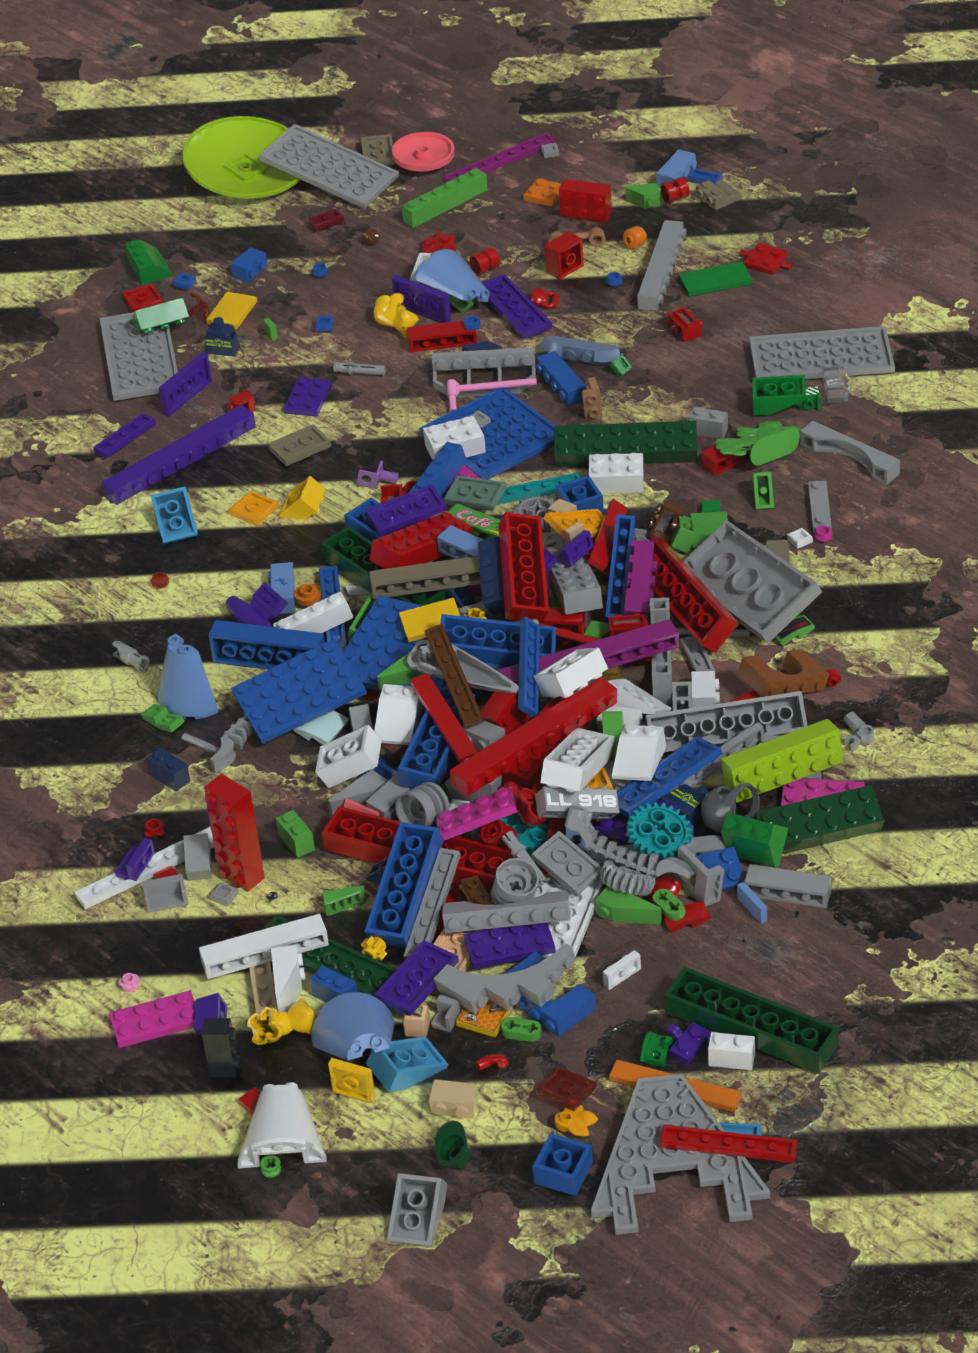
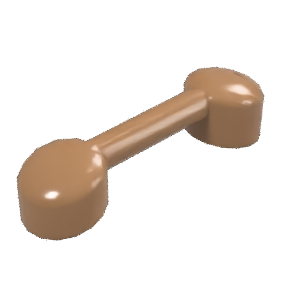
(595, 235)

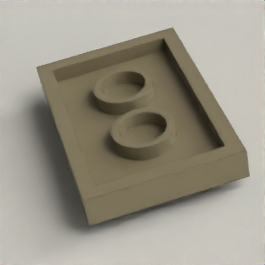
(378, 148)
(299, 445)

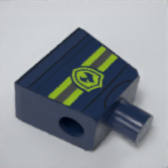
(221, 339)
(687, 800)

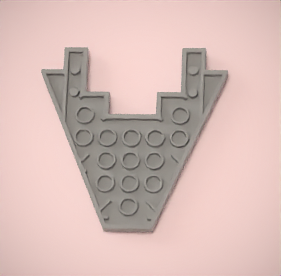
(639, 1154)

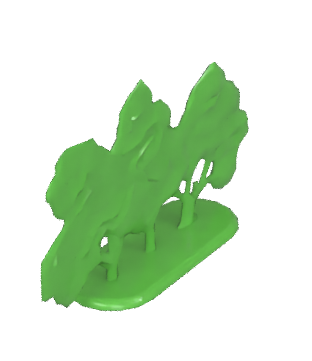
(768, 442)

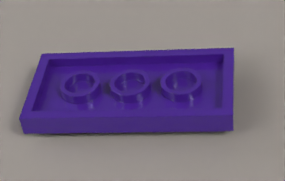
(423, 299)
(185, 384)
(406, 510)
(508, 944)
(415, 978)

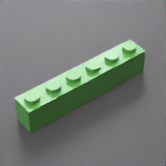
(444, 197)

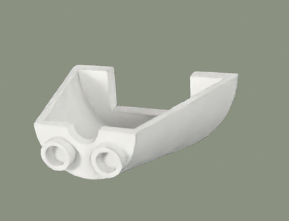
(281, 1126)

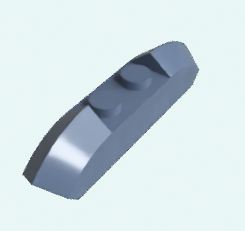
(581, 350)

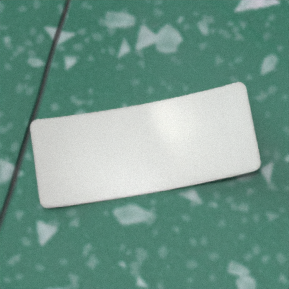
(356, 590)

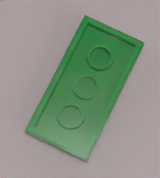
(715, 279)

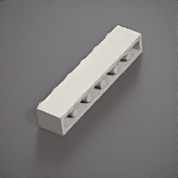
(256, 947)

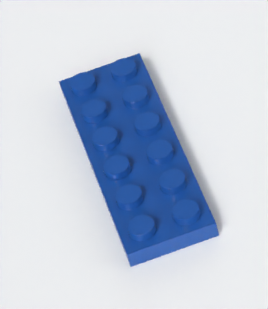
(669, 774)

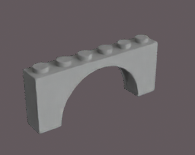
(661, 662)

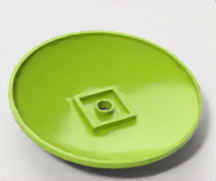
(226, 157)

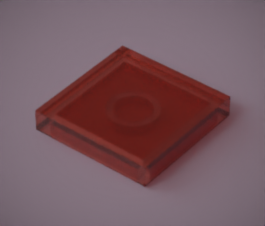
(566, 1088)

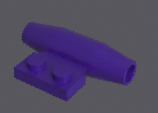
(263, 607)

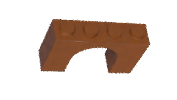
(803, 674)

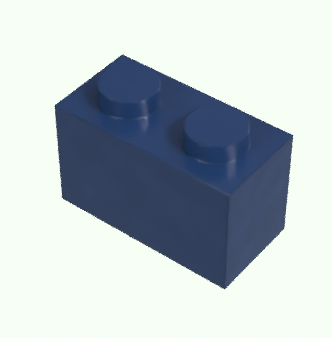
(168, 769)

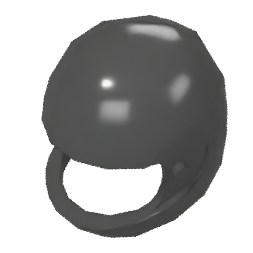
(722, 800)

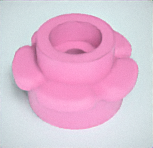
(129, 982)

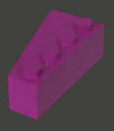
(640, 578)

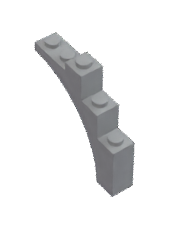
(505, 989)

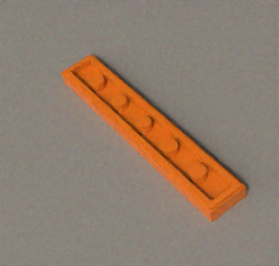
(710, 1094)

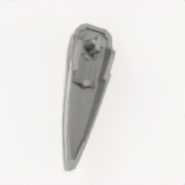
(476, 672)

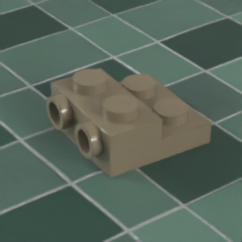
(717, 194)

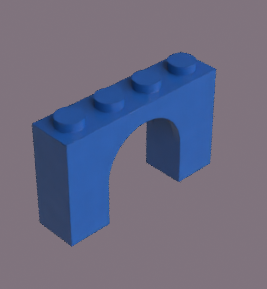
(561, 1013)

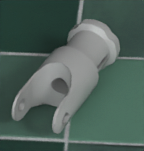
(130, 656)

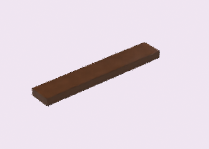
(454, 676)

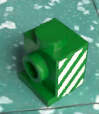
(812, 400)

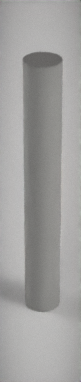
(200, 743)

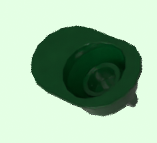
(452, 1145)

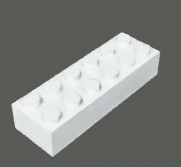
(577, 759)

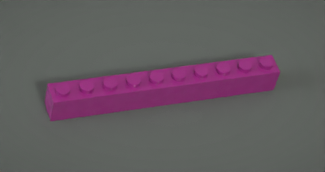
(617, 648)

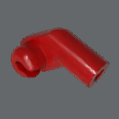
(489, 1060)

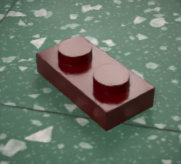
(326, 219)

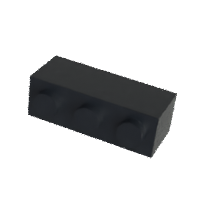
(221, 1047)

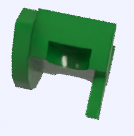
(655, 1049)

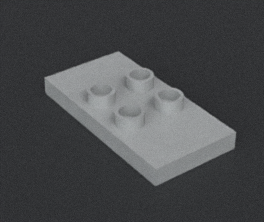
(751, 581)

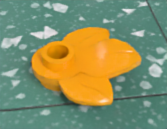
(576, 1121)

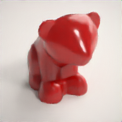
(526, 803)

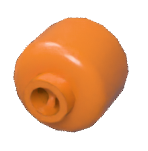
(634, 237)

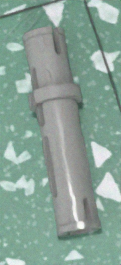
(354, 368)
(519, 851)

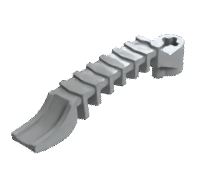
(233, 738)
(579, 821)

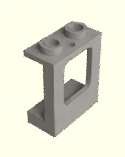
(708, 881)

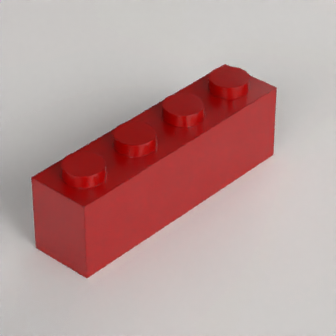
(439, 336)

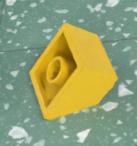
(303, 500)

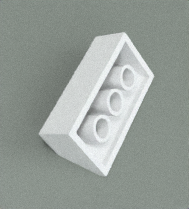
(319, 616)

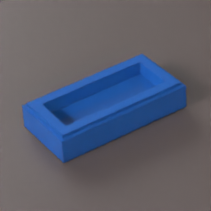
(699, 176)

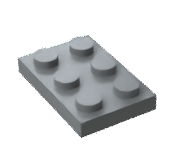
(567, 863)

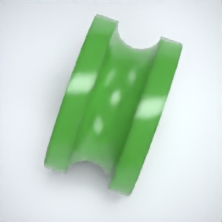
(270, 1160)

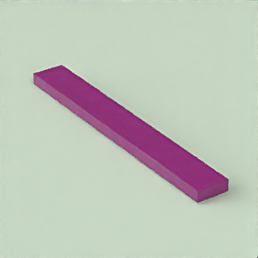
(505, 157)

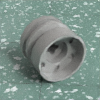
(422, 804)
(514, 882)

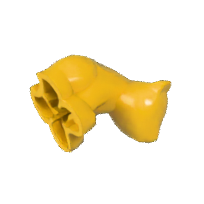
(391, 313)
(272, 1024)

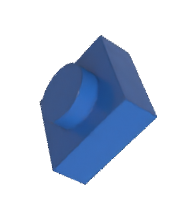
(184, 281)
(324, 323)

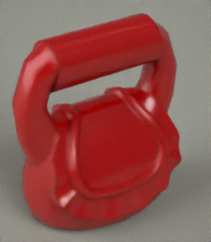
(540, 296)
(666, 882)

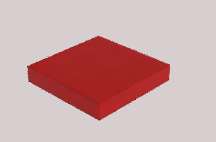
(142, 297)

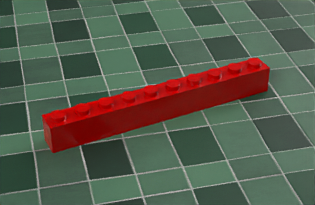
(533, 736)

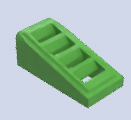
(339, 900)

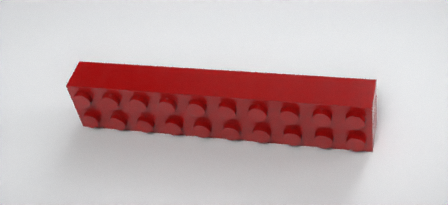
(372, 837)

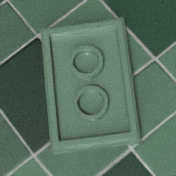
(475, 493)

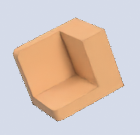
(417, 1024)

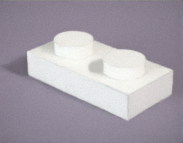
(621, 970)

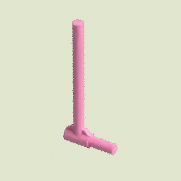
(454, 388)

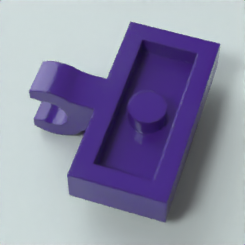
(687, 1043)

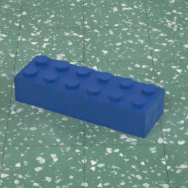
(493, 639)
(258, 645)
(428, 752)
(404, 883)

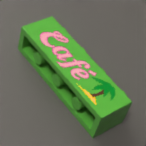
(483, 525)

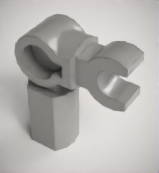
(863, 733)

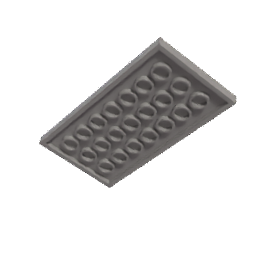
(329, 166)
(807, 353)
(136, 360)

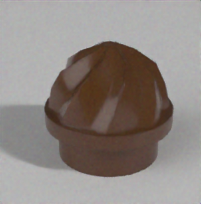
(371, 236)

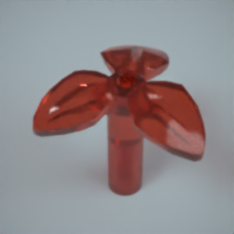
(200, 305)

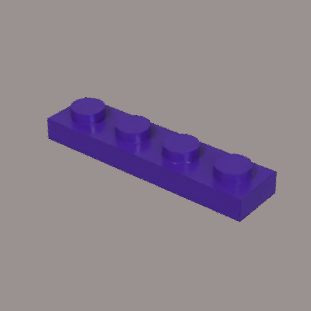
(124, 435)

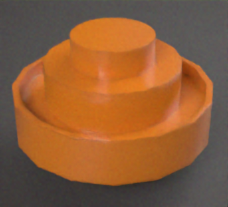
(307, 594)

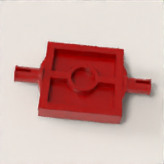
(440, 242)
(765, 258)

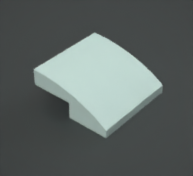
(323, 728)

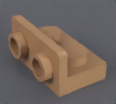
(592, 400)

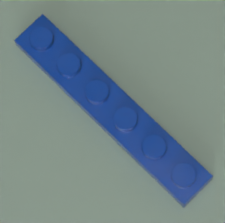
(528, 666)

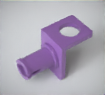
(381, 475)

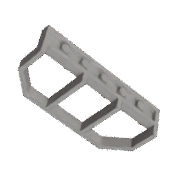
(482, 359)

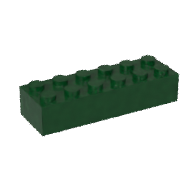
(826, 818)

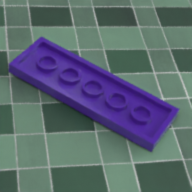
(516, 307)

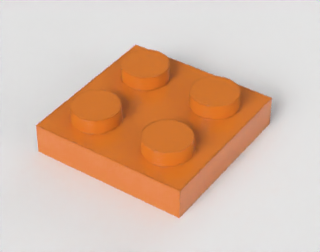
(543, 192)

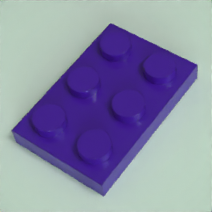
(307, 397)

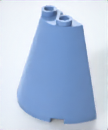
(451, 274)
(184, 682)
(352, 1024)

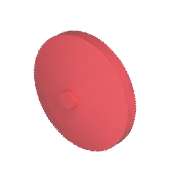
(423, 151)

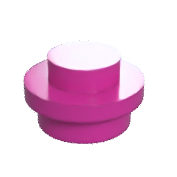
(823, 533)

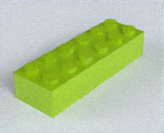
(784, 759)

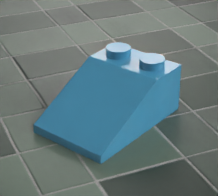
(174, 515)
(406, 1063)

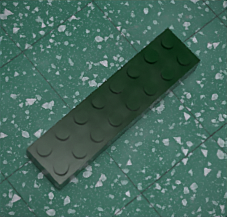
(656, 440)
(352, 556)
(739, 1012)

